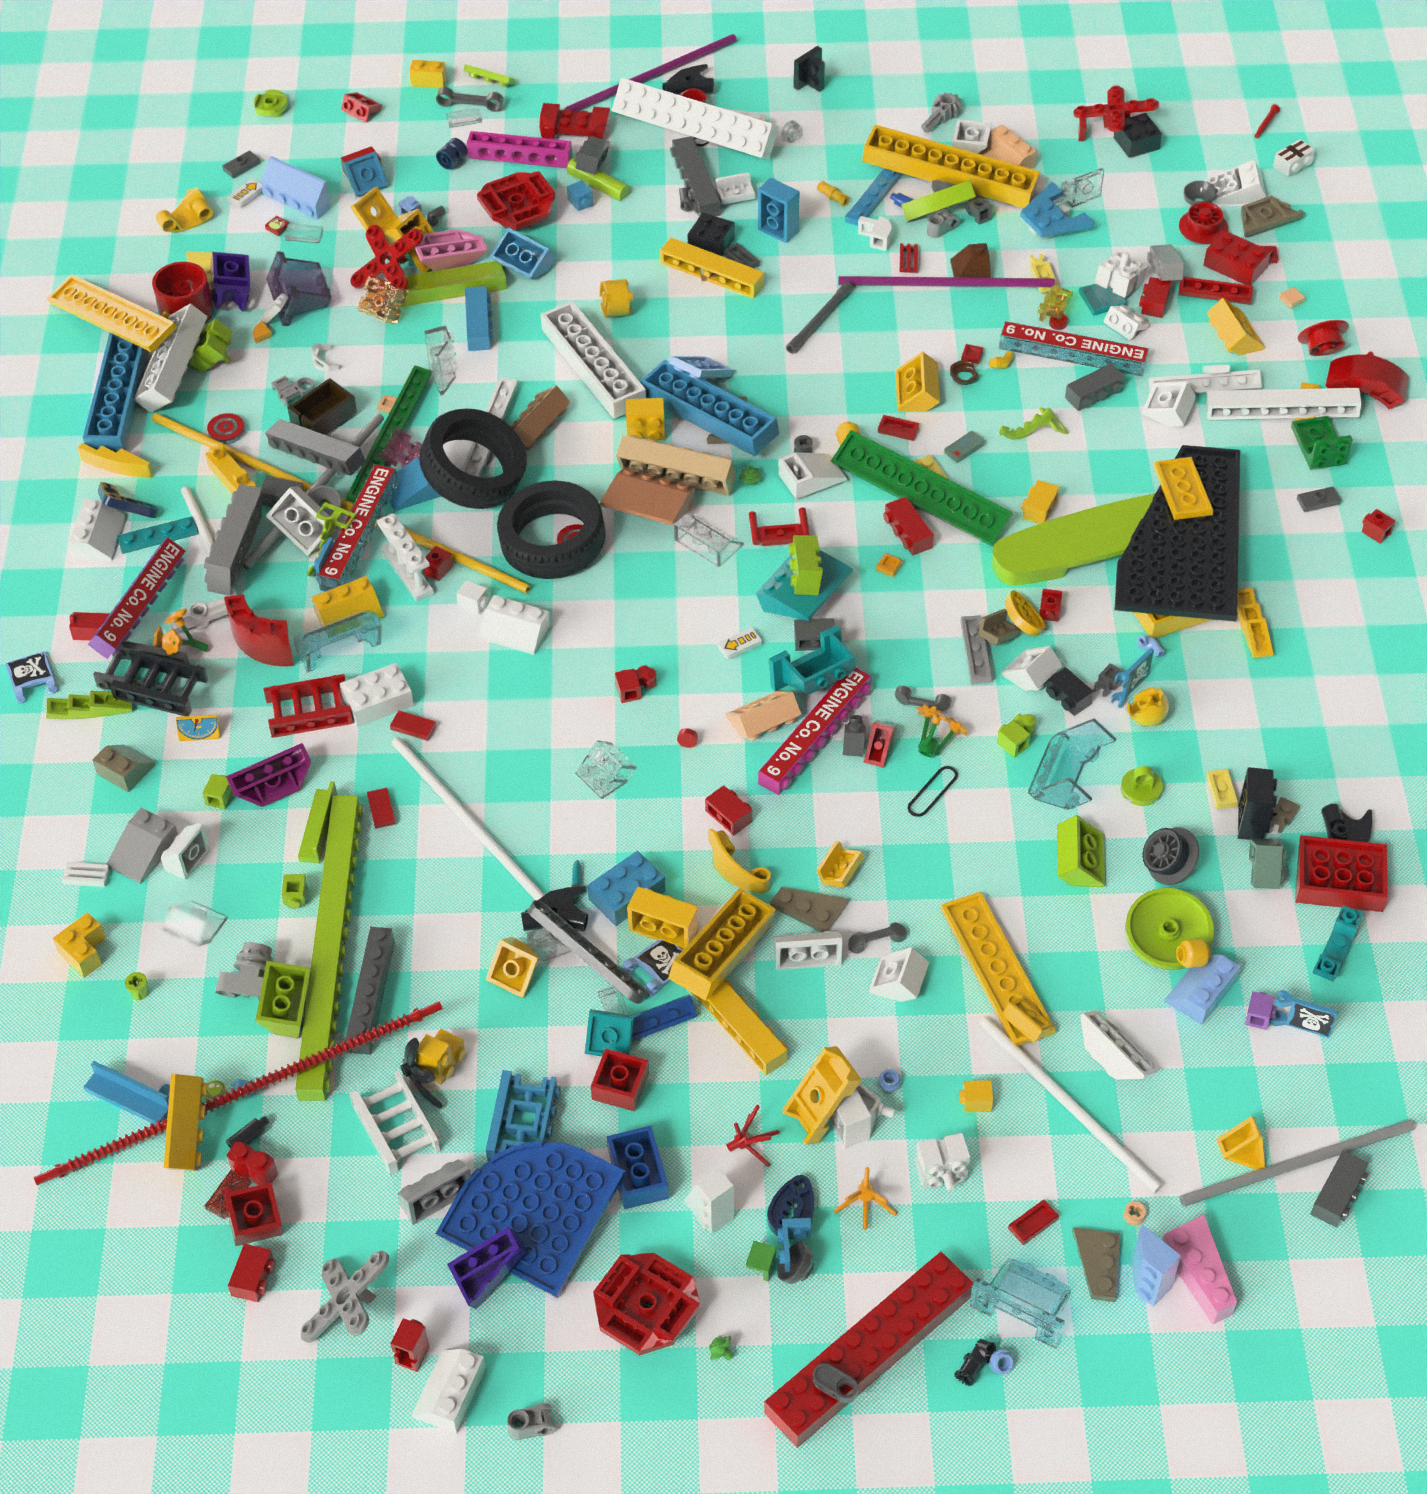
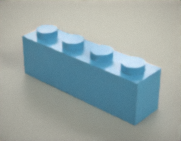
(478, 318)

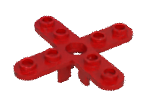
(1116, 109)
(383, 250)

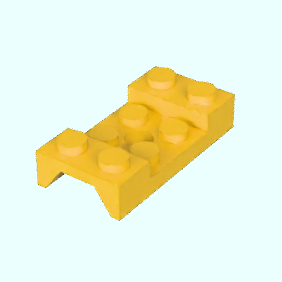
(834, 1080)

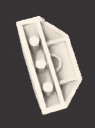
(1114, 1049)

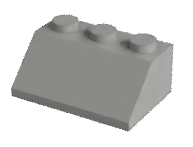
(433, 1191)

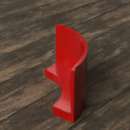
(1371, 375)
(258, 637)

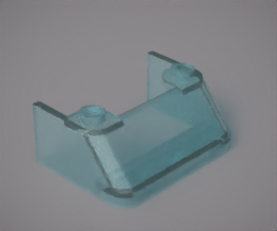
(1063, 762)

